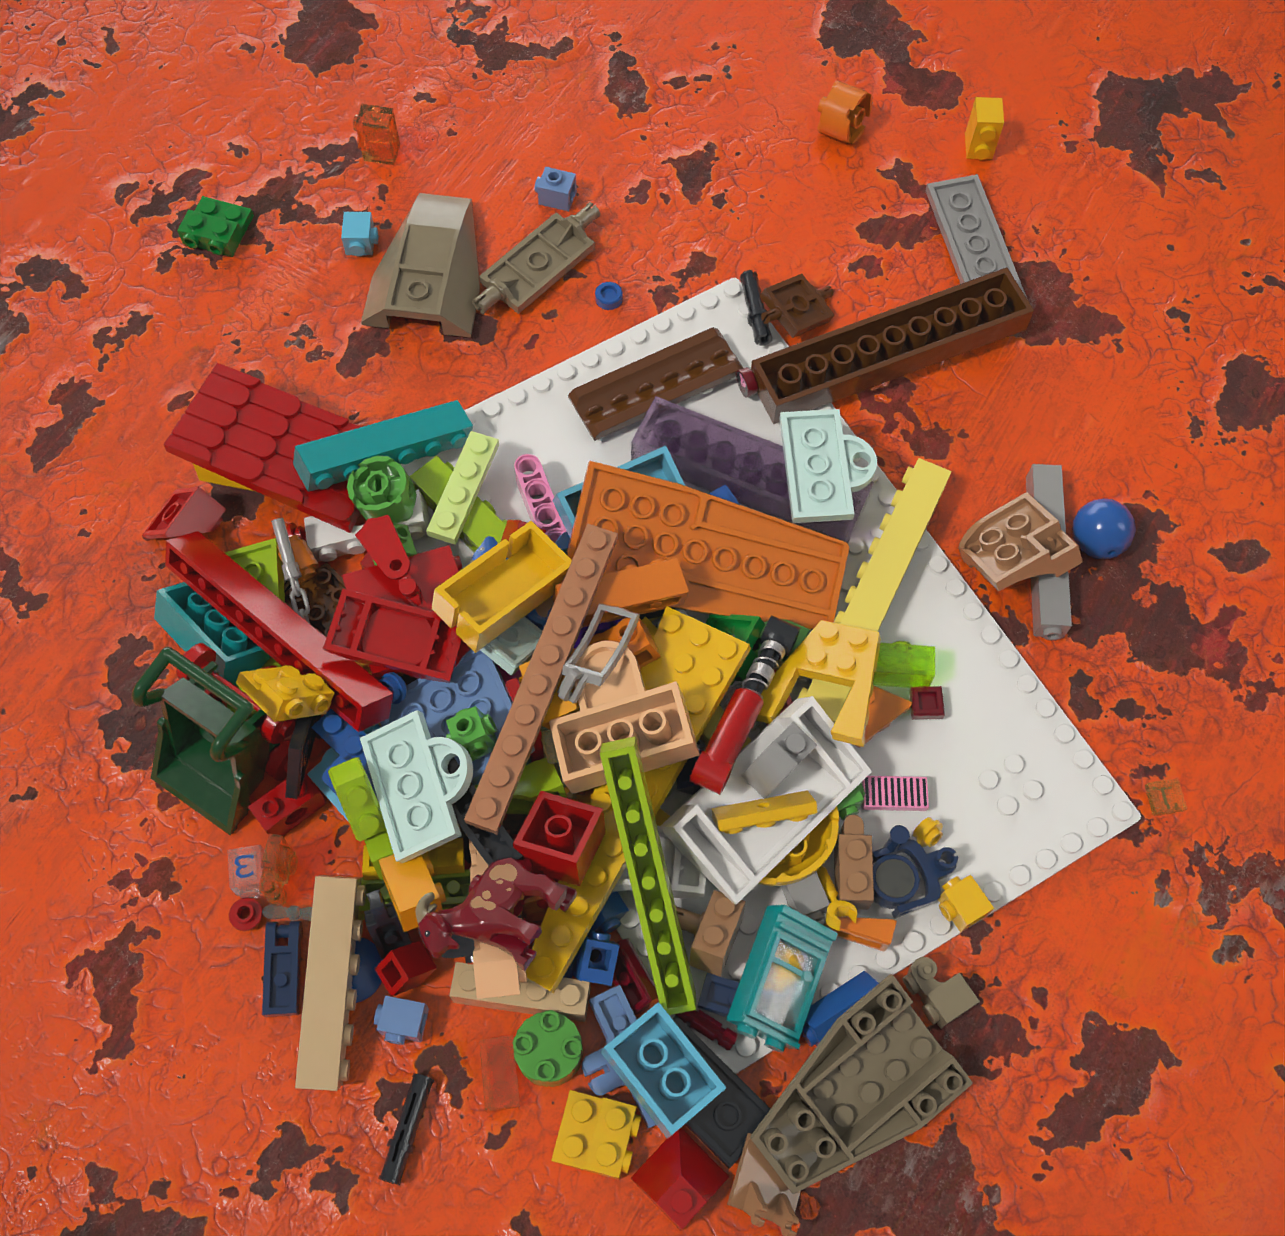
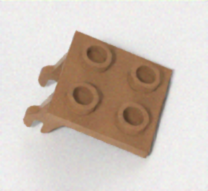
(762, 1192)

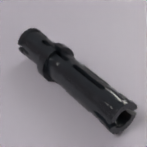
(755, 306)
(406, 1129)

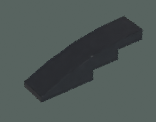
(489, 845)

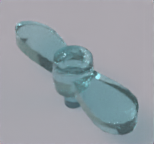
(293, 912)

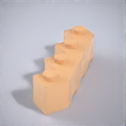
(494, 969)

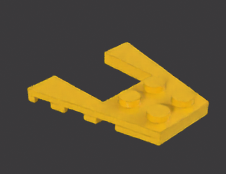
(836, 656)

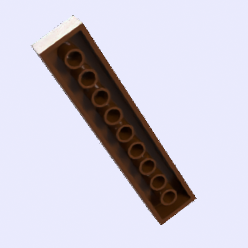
(891, 344)

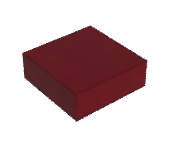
(926, 702)

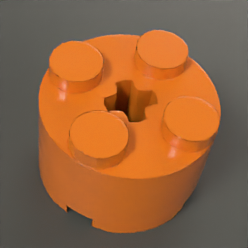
(844, 112)

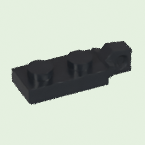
(384, 925)

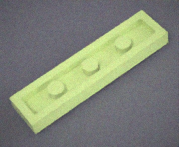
(462, 488)

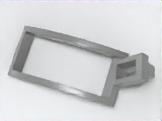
(585, 675)

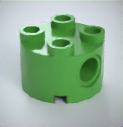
(382, 489)
(548, 1049)

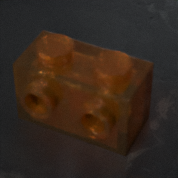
(377, 134)

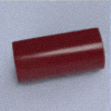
(634, 978)

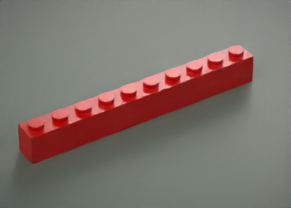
(276, 628)

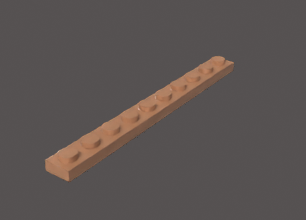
(541, 680)

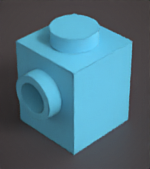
(359, 233)

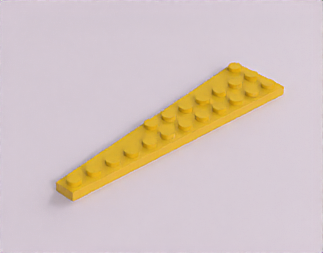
(704, 668)

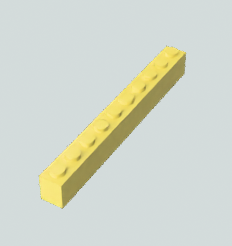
(887, 566)

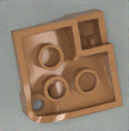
(1018, 544)

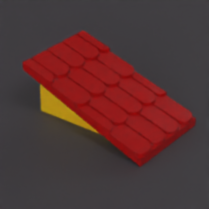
(247, 437)

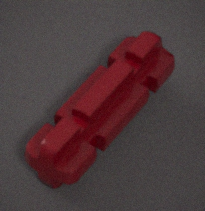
(710, 1028)

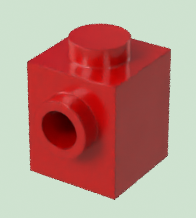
(405, 968)

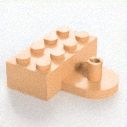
(620, 711)

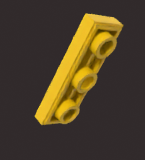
(764, 812)

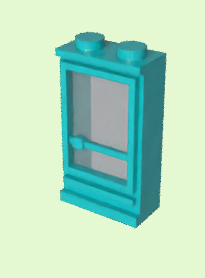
(772, 993)

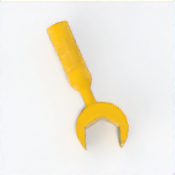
(836, 908)

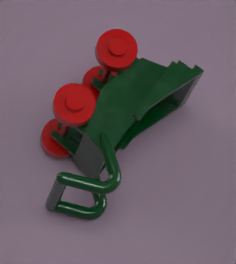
(202, 747)

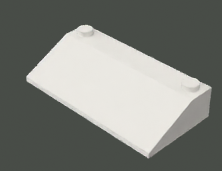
(743, 859)

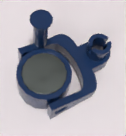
(897, 877)

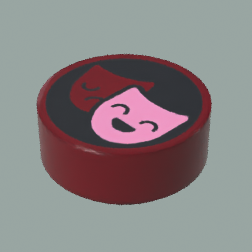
(747, 382)

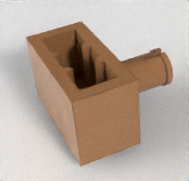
(713, 932)

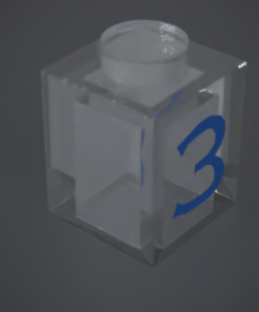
(245, 870)

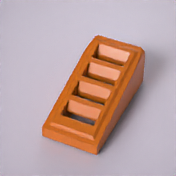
(867, 931)

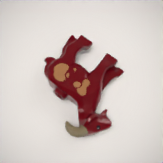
(493, 911)

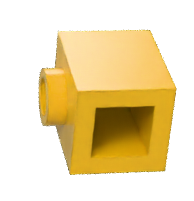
(964, 902)

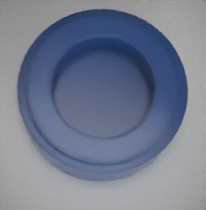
(608, 295)

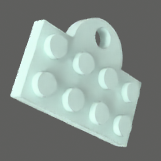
(822, 465)
(415, 784)

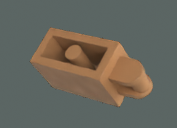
(854, 864)

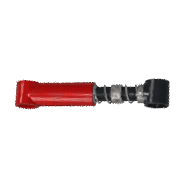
(742, 711)

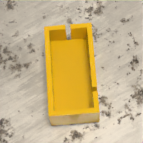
(499, 592)

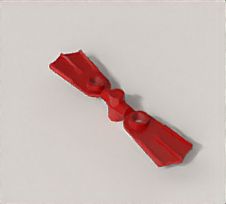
(386, 549)

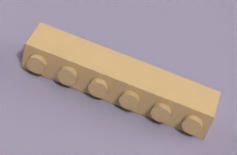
(329, 983)

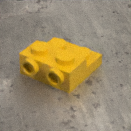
(286, 693)
(596, 1135)

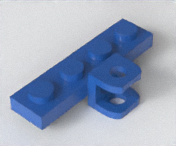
(342, 740)

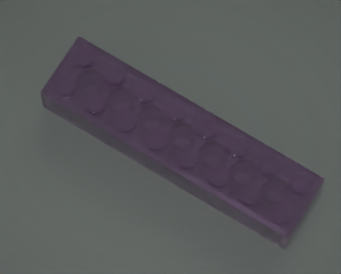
(720, 454)

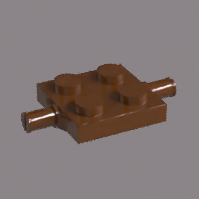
(797, 305)

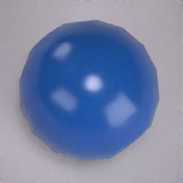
(1103, 528)

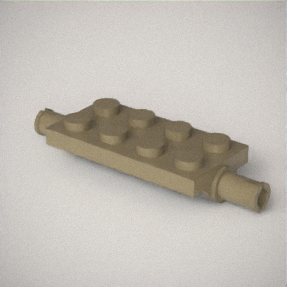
(537, 261)

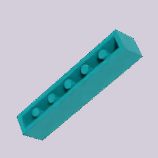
(400, 438)

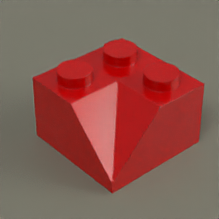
(561, 837)

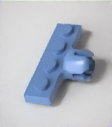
(613, 1016)

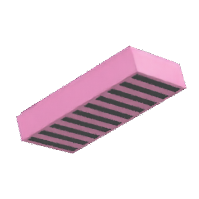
(895, 793)

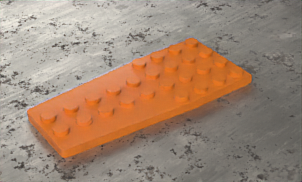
(727, 552)

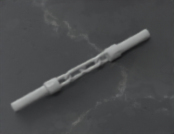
(290, 567)

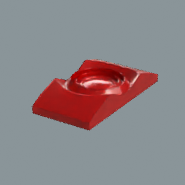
(393, 637)

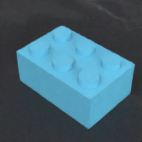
(662, 1070)

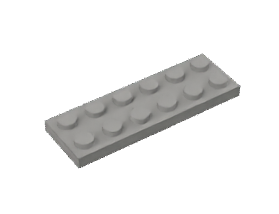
(969, 228)

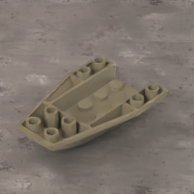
(429, 268)
(859, 1090)

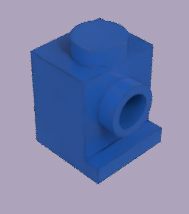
(602, 969)

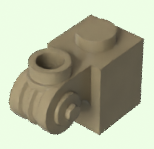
(941, 1000)

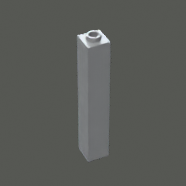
(1049, 593)

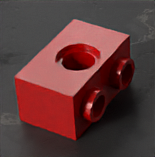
(282, 814)

